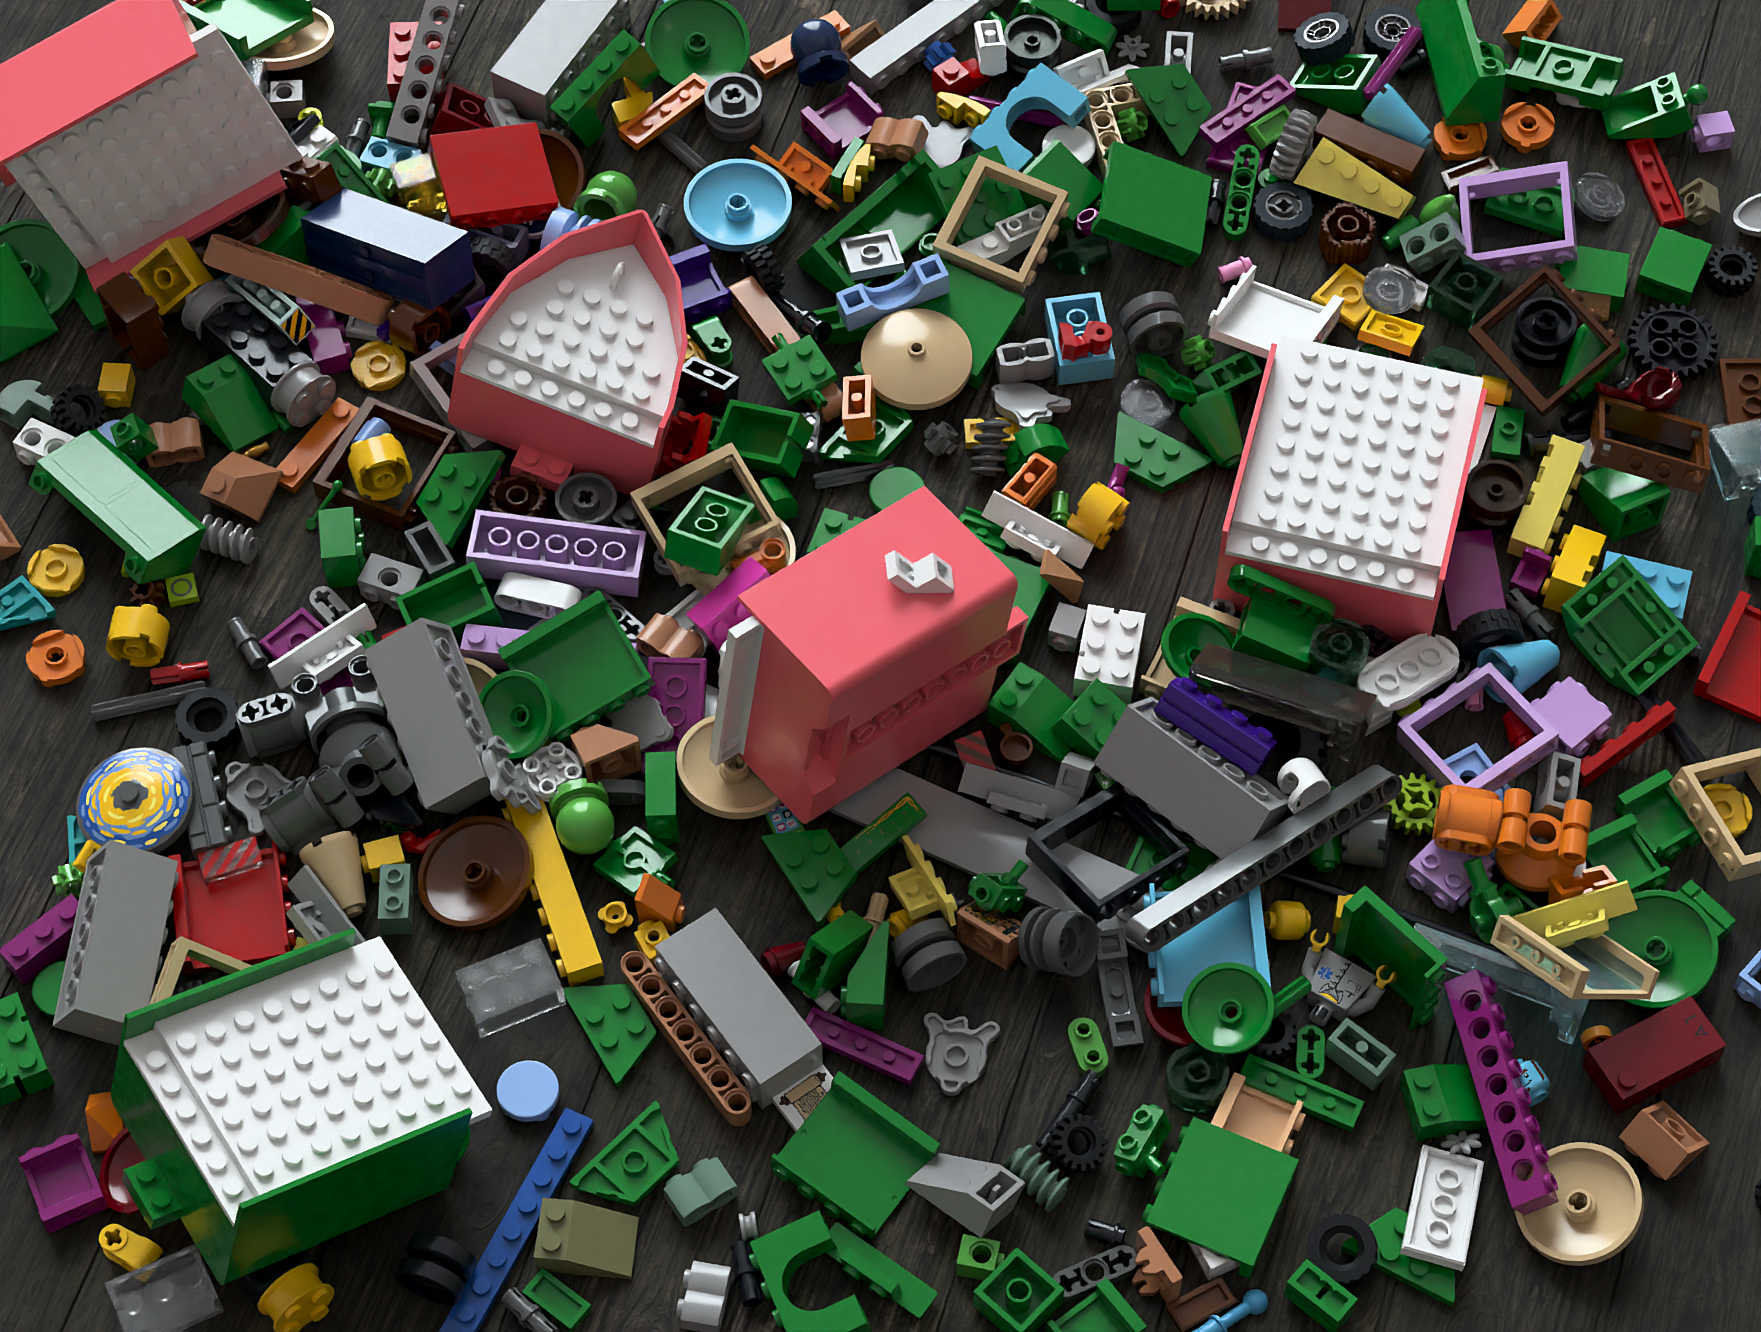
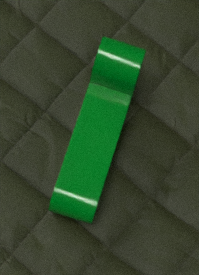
(1073, 21)

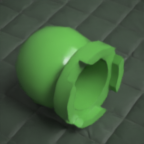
(607, 196)
(582, 816)

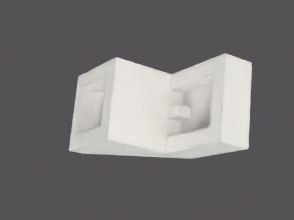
(924, 576)

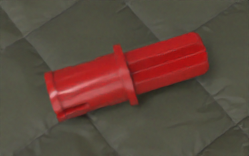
(180, 673)

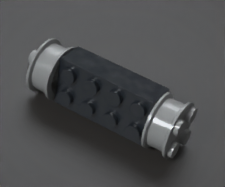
(276, 366)

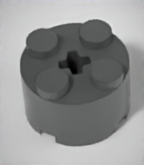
(1368, 840)

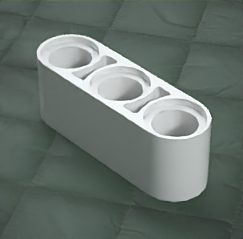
(535, 595)

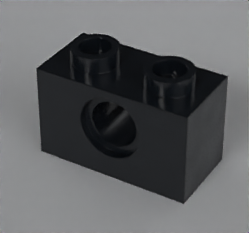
(707, 386)

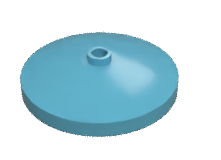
(737, 204)

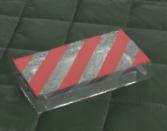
(230, 859)

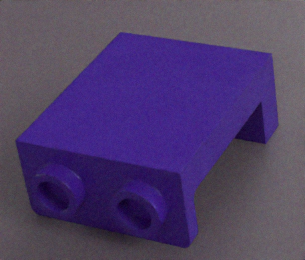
(700, 285)

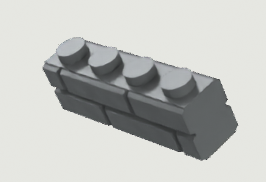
(207, 824)

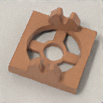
(1157, 1268)

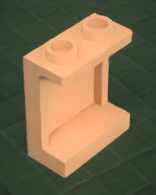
(1258, 1115)

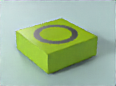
(182, 589)

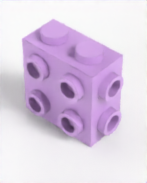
(1574, 716)
(1443, 876)

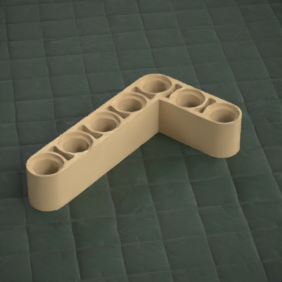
(1102, 118)

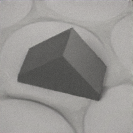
(466, 296)

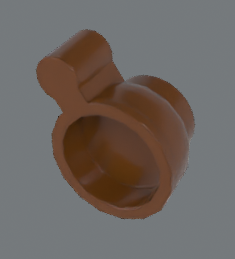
(1014, 747)

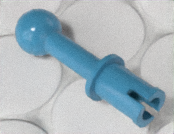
(1254, 1303)

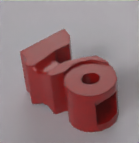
(1094, 340)

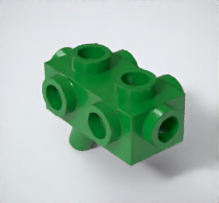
(999, 890)
(1141, 1144)

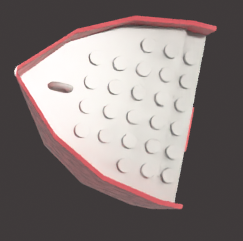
(578, 357)

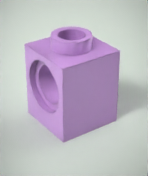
(1712, 131)

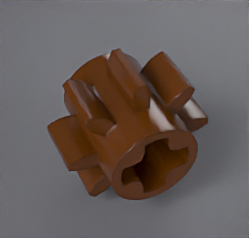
(147, 594)

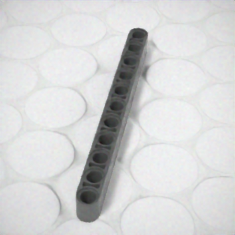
(1263, 858)

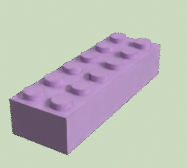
(558, 551)

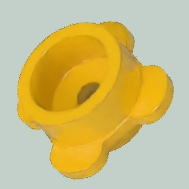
(615, 908)

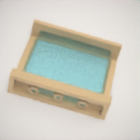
(1581, 971)

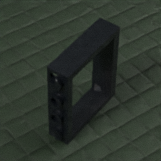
(1086, 815)

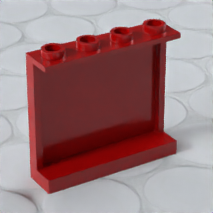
(494, 176)
(1734, 664)
(235, 914)

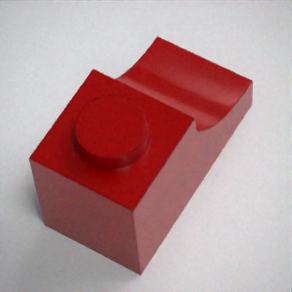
(958, 77)

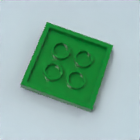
(992, 204)

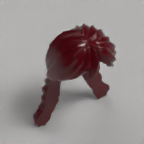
(1653, 390)

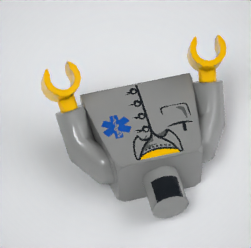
(1339, 985)

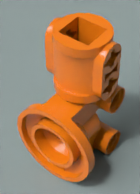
(1478, 822)

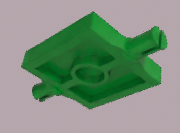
(799, 370)
(631, 857)

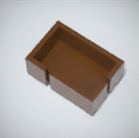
(133, 320)

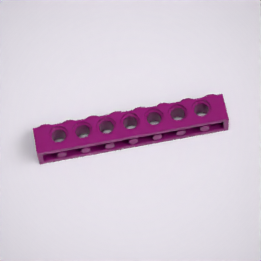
(1463, 995)

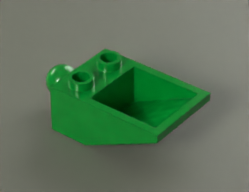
(1652, 109)

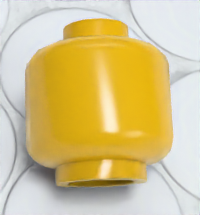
(1287, 920)

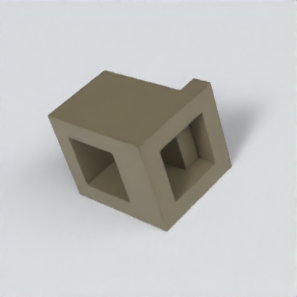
(1700, 201)

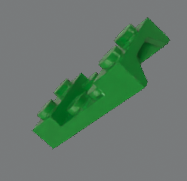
(1565, 71)

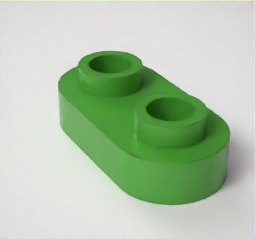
(1086, 1045)

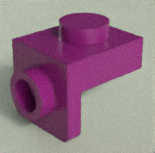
(1531, 572)

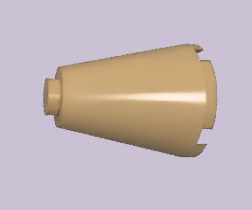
(339, 869)

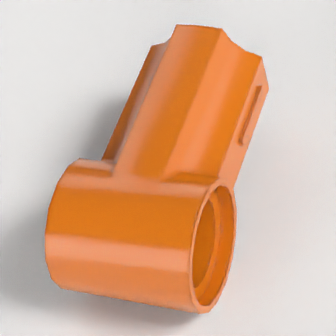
(768, 548)

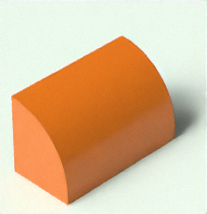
(1534, 20)

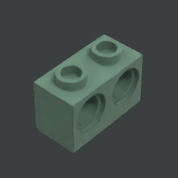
(1437, 241)
(396, 899)

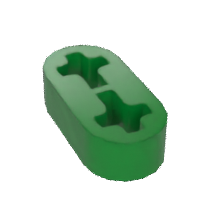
(1317, 1054)

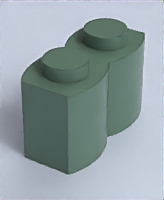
(700, 1190)

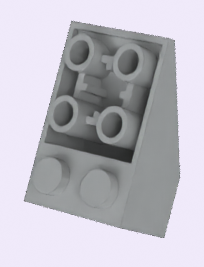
(968, 1190)

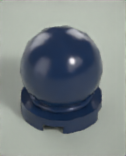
(818, 52)

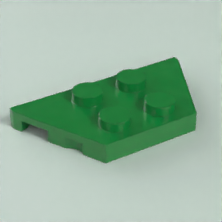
(1172, 101)
(891, 428)
(1155, 456)
(457, 490)
(812, 868)
(613, 1025)
(631, 1162)
(1420, 1274)

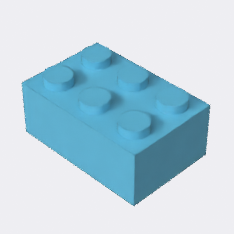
(1077, 312)
(1667, 581)

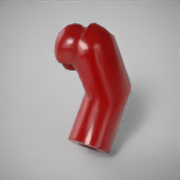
(417, 845)

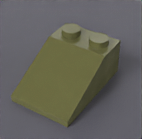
(585, 1240)

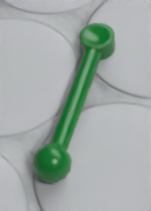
(311, 523)

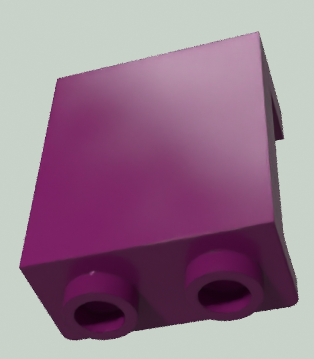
(841, 120)
(63, 1182)

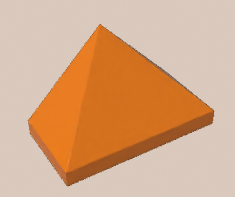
(102, 1121)

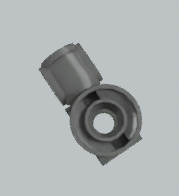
(287, 720)
(316, 806)

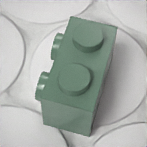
(1360, 1054)

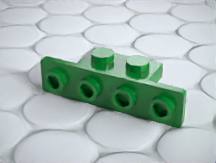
(881, 1272)

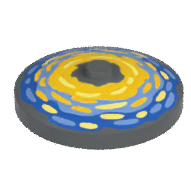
(137, 800)

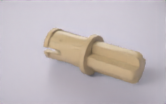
(876, 911)

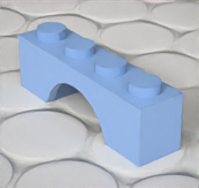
(921, 283)

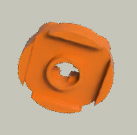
(1524, 138)
(1456, 149)
(62, 671)

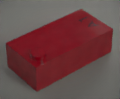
(1653, 1054)

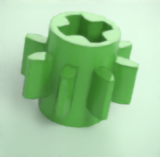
(1132, 124)
(382, 181)
(1198, 353)
(68, 880)

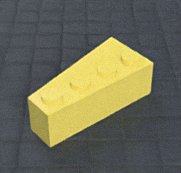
(1348, 179)
(1548, 497)

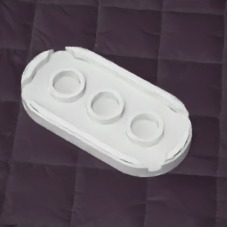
(1409, 671)

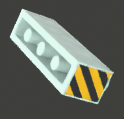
(274, 307)

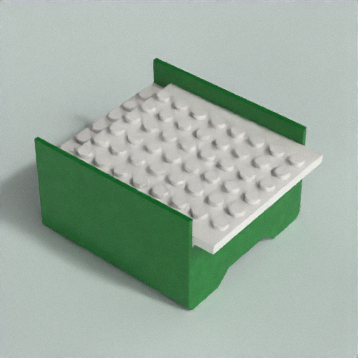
(290, 1103)

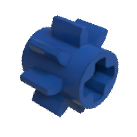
(937, 54)

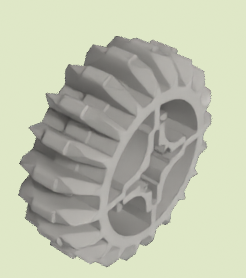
(1293, 144)

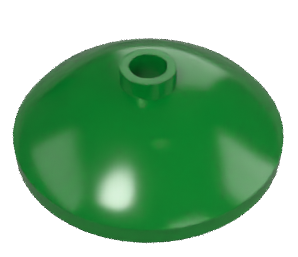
(1187, 637)
(505, 702)
(1215, 994)

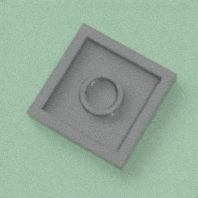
(871, 255)

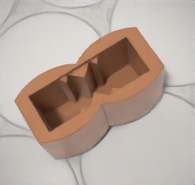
(897, 138)
(177, 442)
(666, 639)

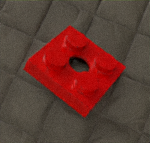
(681, 432)

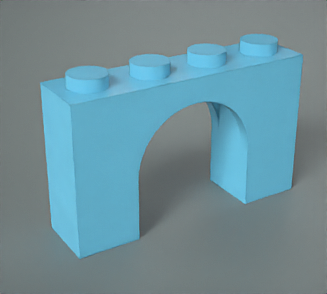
(1039, 90)

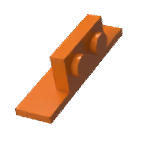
(804, 169)

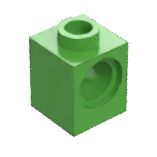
(973, 1246)

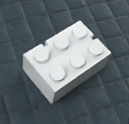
(1110, 650)

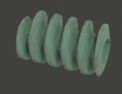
(1037, 1178)

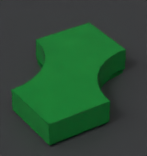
(1172, 382)

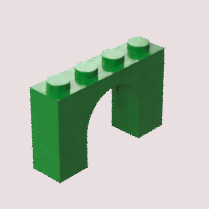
(579, 101)
(780, 1256)

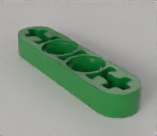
(1241, 192)
(1282, 593)

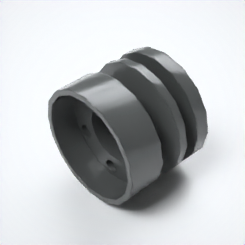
(1058, 941)

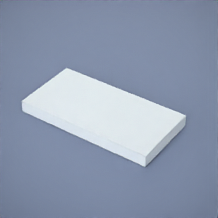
(1442, 1208)

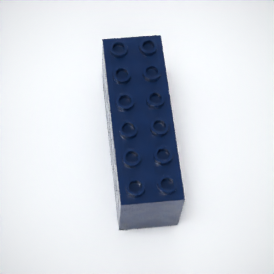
(388, 248)

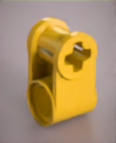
(133, 1250)

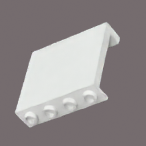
(1259, 315)

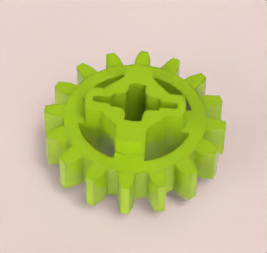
(1416, 809)

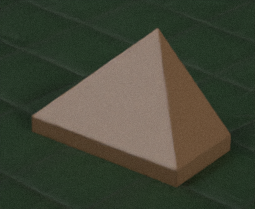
(861, 38)
(1061, 576)

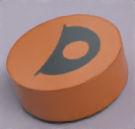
(1594, 1036)

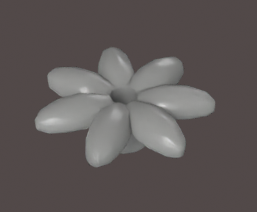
(1132, 47)
(1461, 1143)

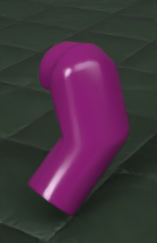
(1117, 479)

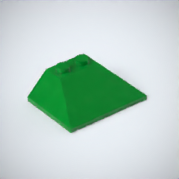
(22, 313)
(1625, 628)

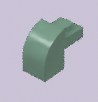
(22, 401)

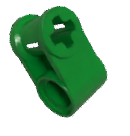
(713, 341)

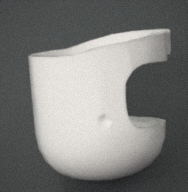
(1311, 783)

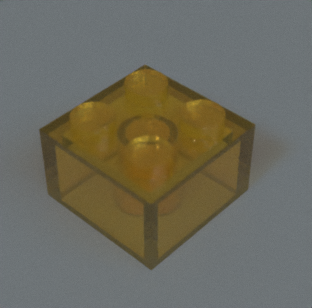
(418, 185)

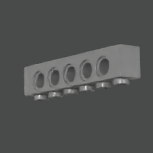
(413, 80)

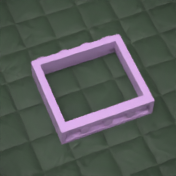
(1514, 182)
(1505, 769)

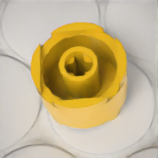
(379, 467)
(1098, 514)
(138, 635)

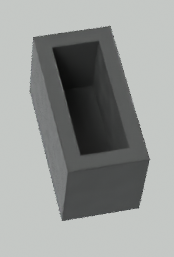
(429, 551)

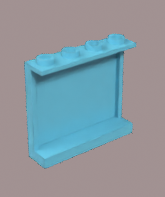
(1226, 936)

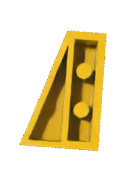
(1573, 567)

